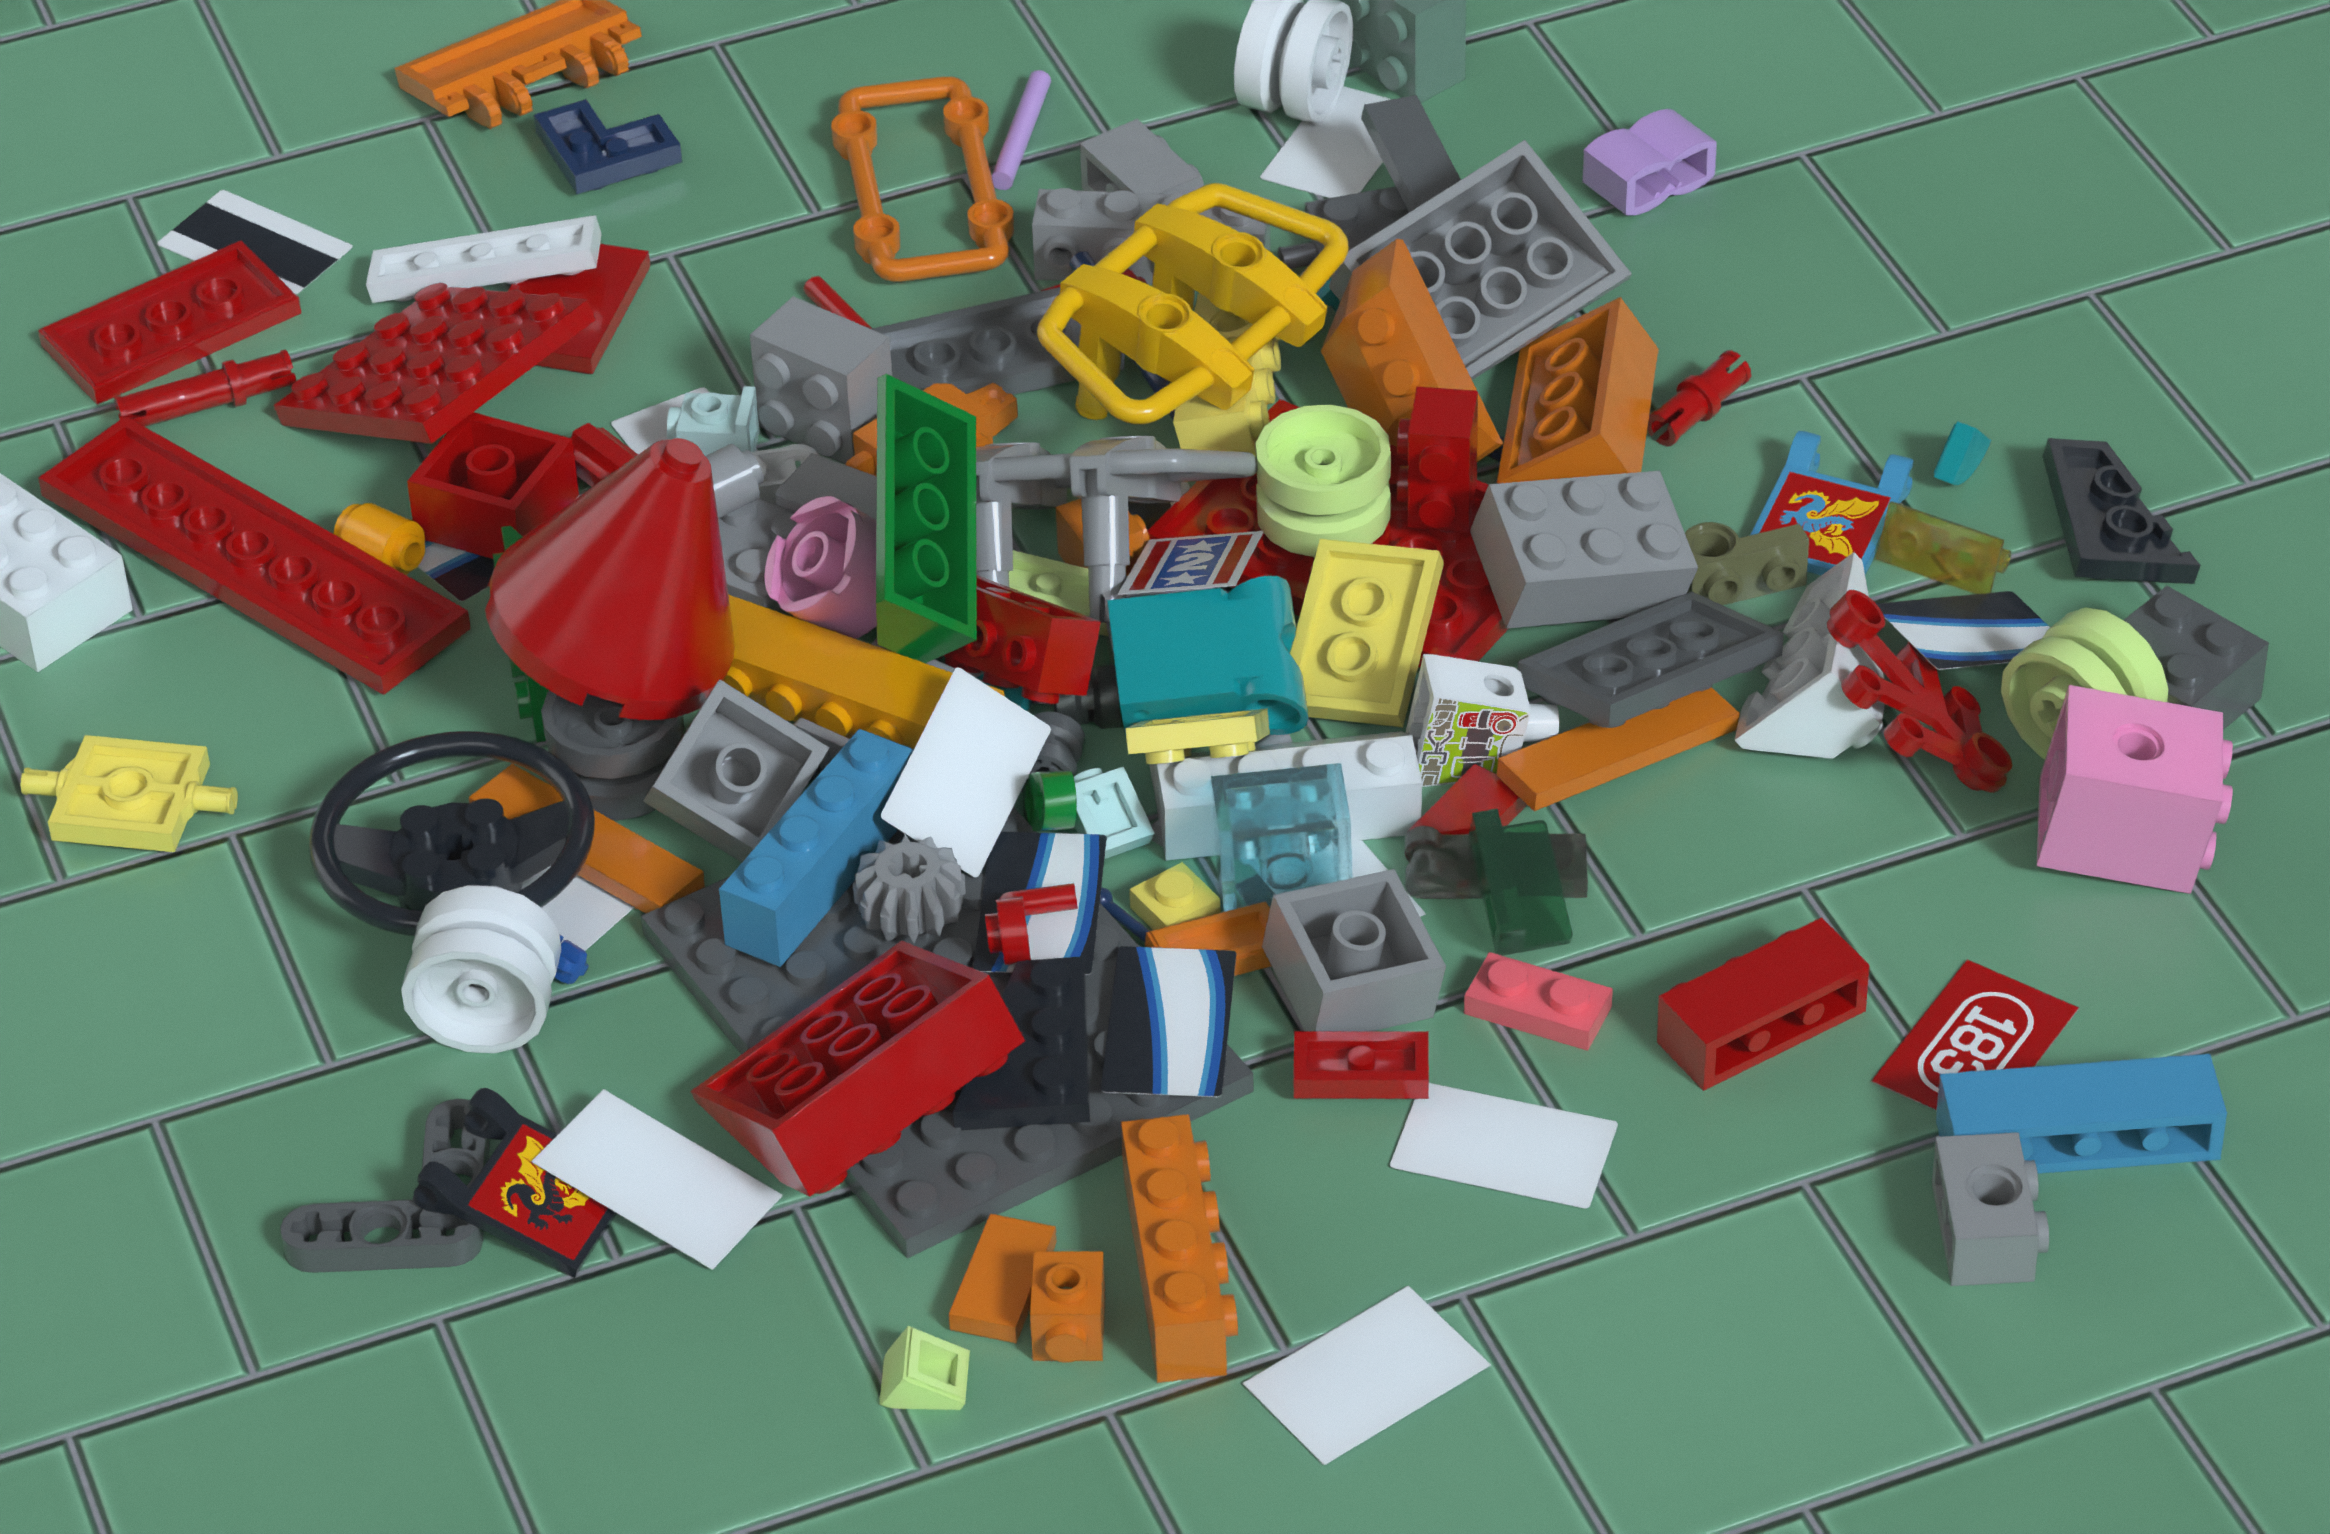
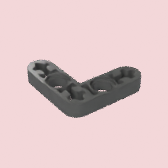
(433, 1247)

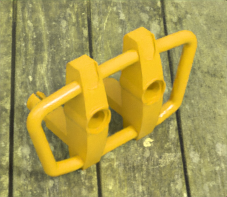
(1158, 321)

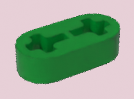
(1050, 801)

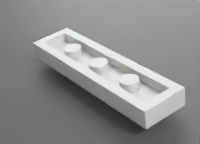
(485, 258)

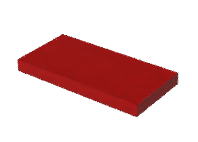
(169, 322)

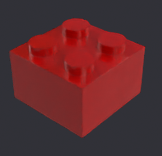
(491, 478)

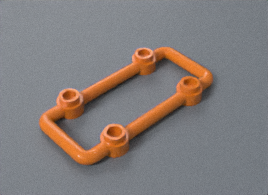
(878, 233)

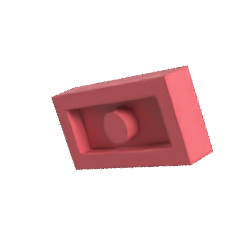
(1538, 1001)

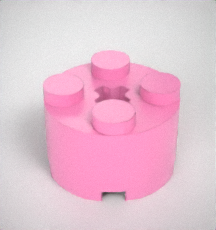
(826, 567)

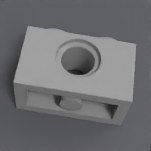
(1987, 1209)

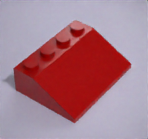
(861, 1066)

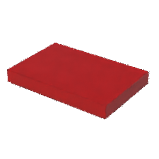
(609, 293)

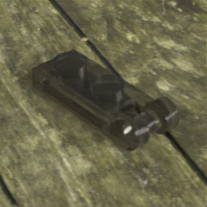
(1446, 869)

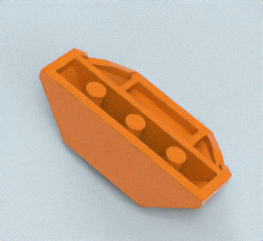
(1391, 342)

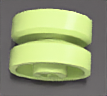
(1322, 478)
(2079, 650)

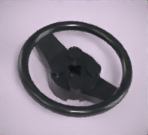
(453, 841)

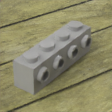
(1099, 222)

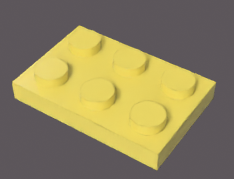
(1364, 629)

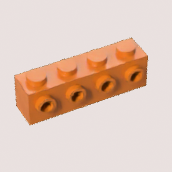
(1175, 1249)

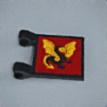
(513, 1194)

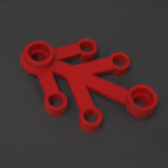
(1917, 692)

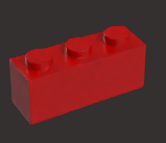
(1762, 1003)

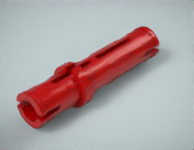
(208, 390)

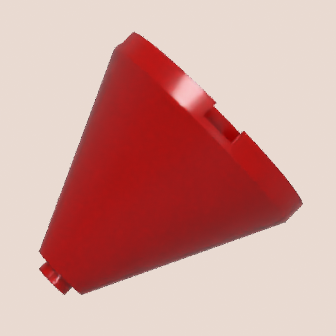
(623, 590)

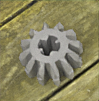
(909, 888)

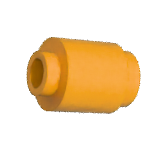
(383, 535)

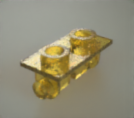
(1941, 549)

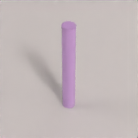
(1020, 130)

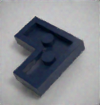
(602, 156)

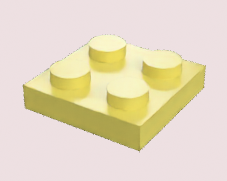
(1173, 738)

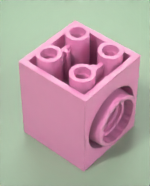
(2133, 790)

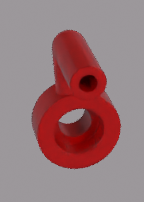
(1008, 927)

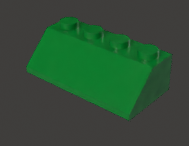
(924, 523)

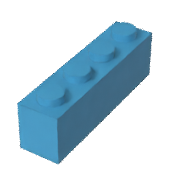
(812, 851)
(2093, 1111)

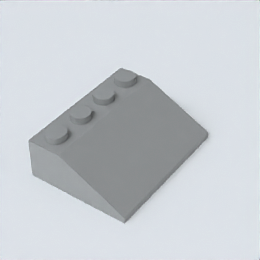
(1500, 257)

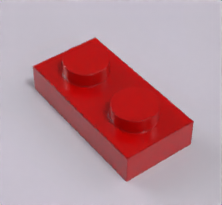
(1361, 1065)

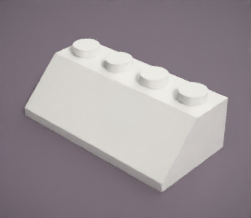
(1377, 770)

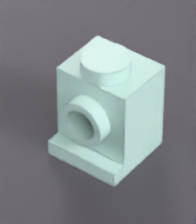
(716, 420)

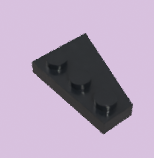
(2106, 521)
(1047, 1073)

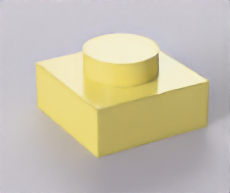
(1173, 898)

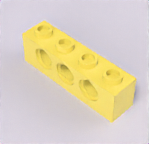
(1237, 429)

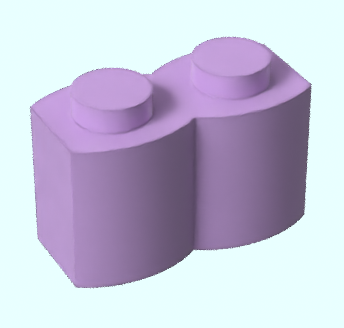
(1649, 162)

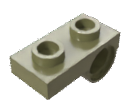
(1747, 566)

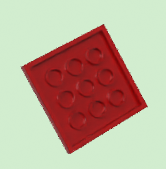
(433, 362)

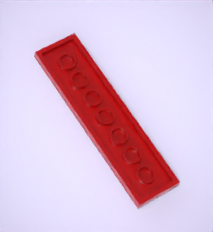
(255, 554)

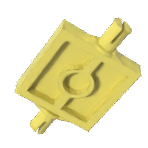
(128, 793)

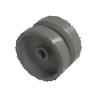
(610, 753)

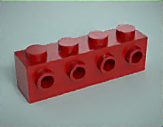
(1028, 644)

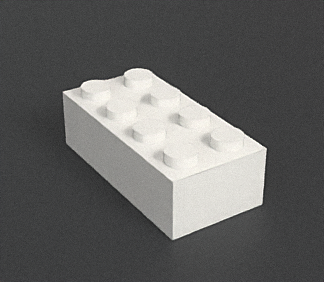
(53, 580)

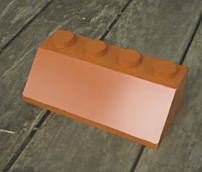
(1581, 399)

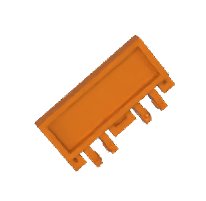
(492, 65)

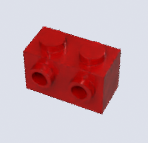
(1441, 459)

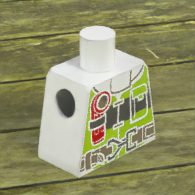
(1471, 716)

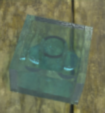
(1280, 832)

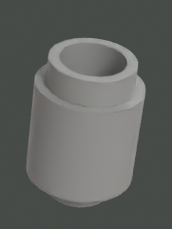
(734, 478)

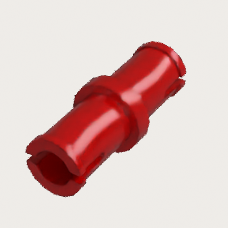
(1698, 398)

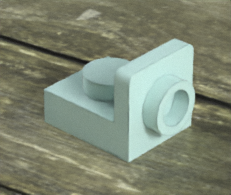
(1112, 809)

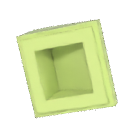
(924, 1373)

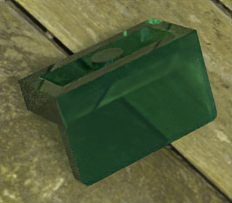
(1519, 884)

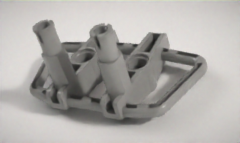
(1107, 478)

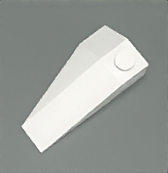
(1804, 700)

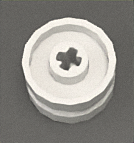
(1293, 57)
(481, 969)

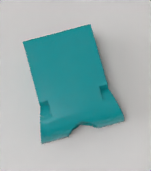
(1209, 654)

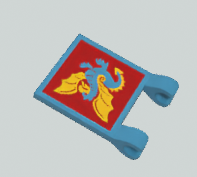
(1832, 511)

